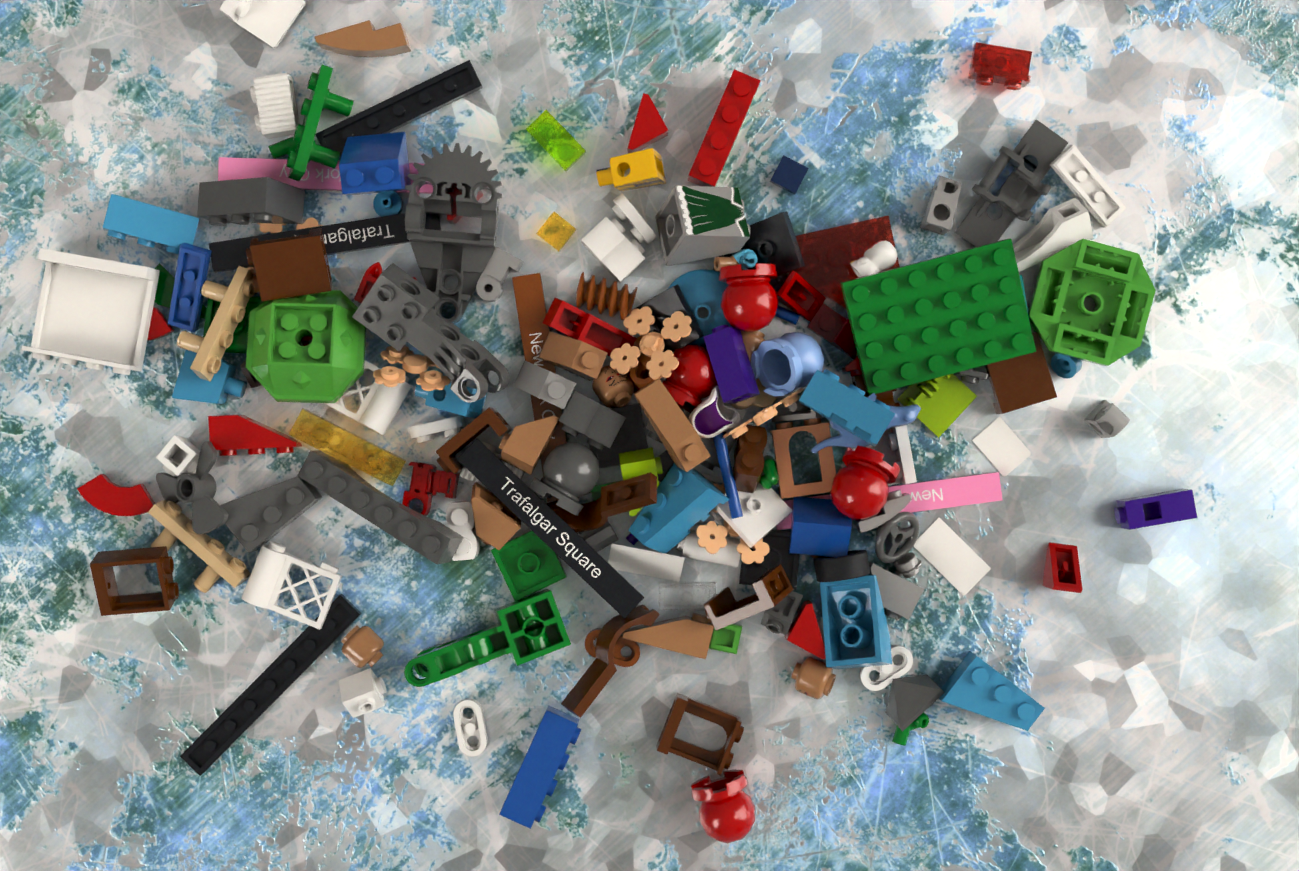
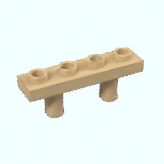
(220, 333)
(208, 549)

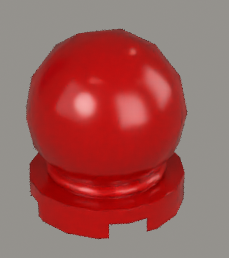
(749, 298)
(692, 378)
(861, 485)
(725, 809)

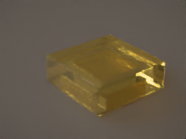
(556, 231)

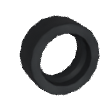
(841, 568)

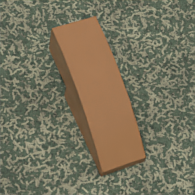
(365, 41)

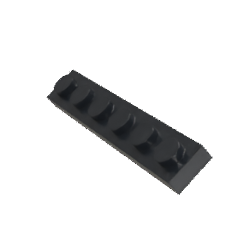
(404, 107)

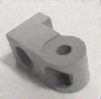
(941, 206)
(494, 275)
(1107, 420)

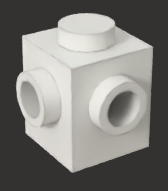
(179, 456)
(362, 692)

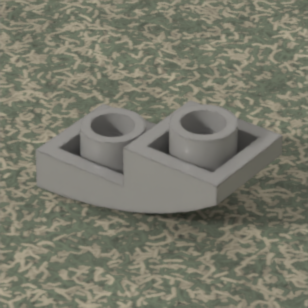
(895, 503)

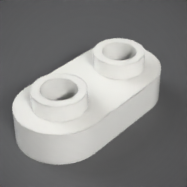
(624, 210)
(425, 432)
(887, 672)
(470, 726)

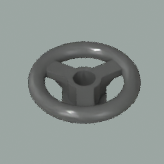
(893, 535)

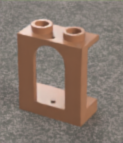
(781, 439)

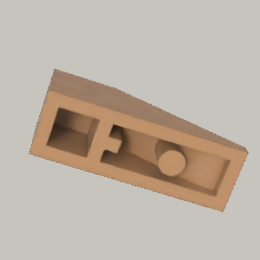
(672, 426)
(679, 634)

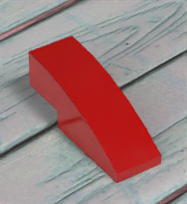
(585, 327)

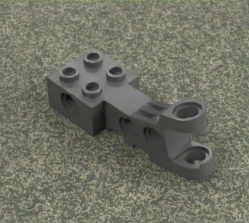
(403, 313)

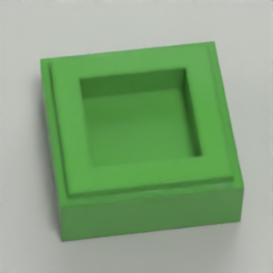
(726, 638)

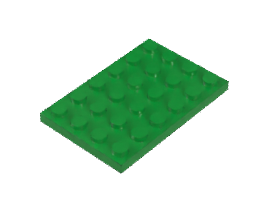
(938, 316)

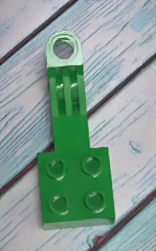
(524, 630)

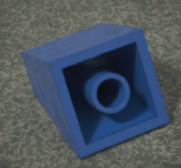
(374, 164)

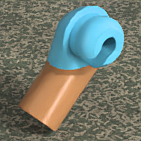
(745, 257)

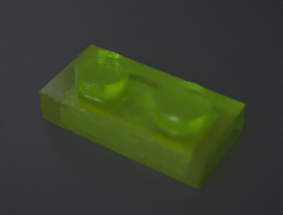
(556, 140)

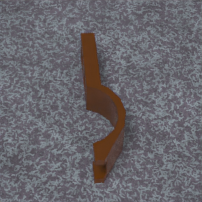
(614, 499)
(603, 667)

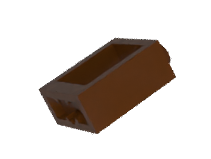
(106, 587)

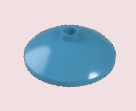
(705, 290)

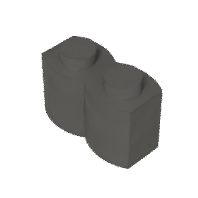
(592, 420)

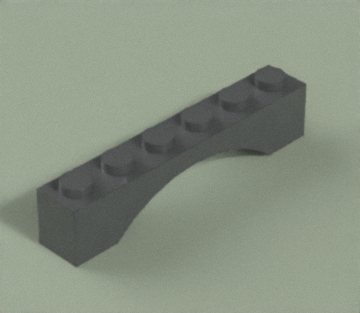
(413, 529)

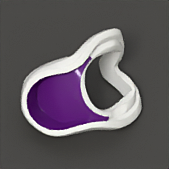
(708, 417)

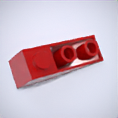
(241, 432)

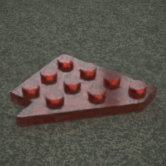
(831, 251)

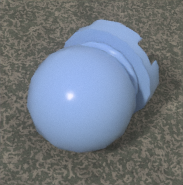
(787, 362)

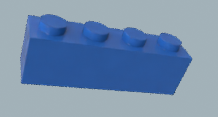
(540, 766)

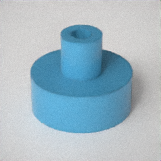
(394, 205)
(1065, 366)

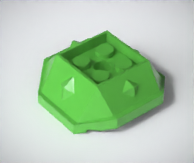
(1120, 295)
(312, 371)

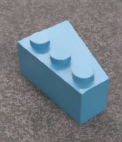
(847, 407)
(680, 504)

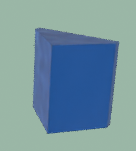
(819, 528)

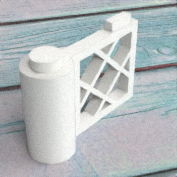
(379, 404)
(725, 556)
(270, 575)

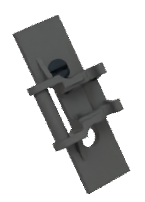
(1019, 191)

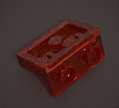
(1000, 65)

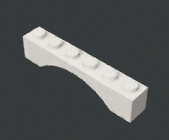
(1054, 232)

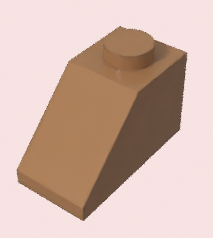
(573, 355)
(527, 443)
(492, 518)

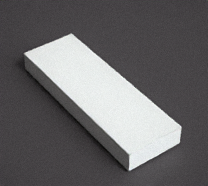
(1088, 186)

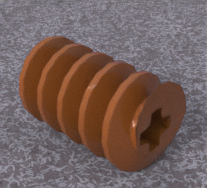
(605, 297)

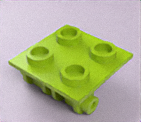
(939, 401)

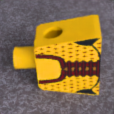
(644, 166)

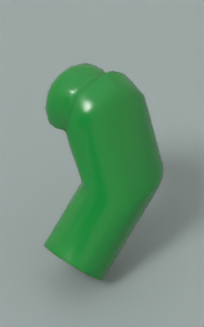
(282, 148)
(770, 473)
(902, 737)

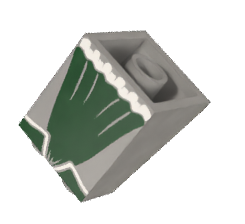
(701, 223)

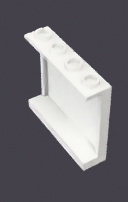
(93, 311)

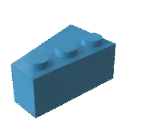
(149, 224)
(988, 693)

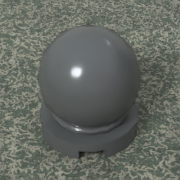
(569, 473)

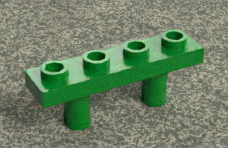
(304, 134)

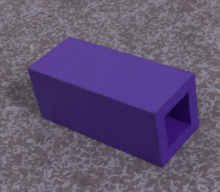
(731, 364)
(1155, 509)

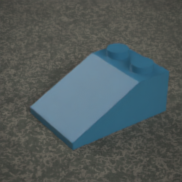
(854, 624)

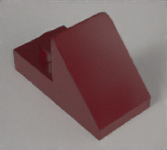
(834, 330)

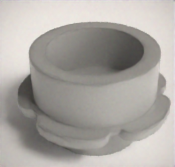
(908, 565)

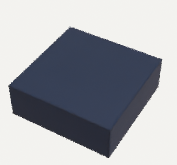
(789, 175)

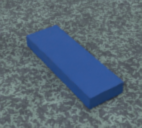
(188, 283)

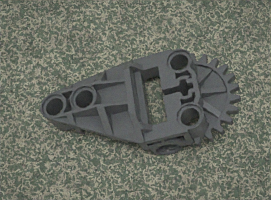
(450, 252)

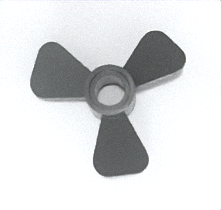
(199, 490)

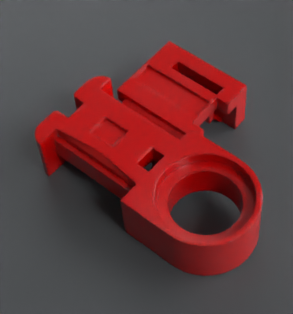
(426, 481)

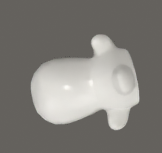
(875, 259)

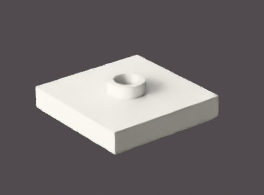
(760, 511)

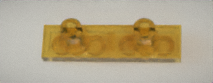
(347, 447)

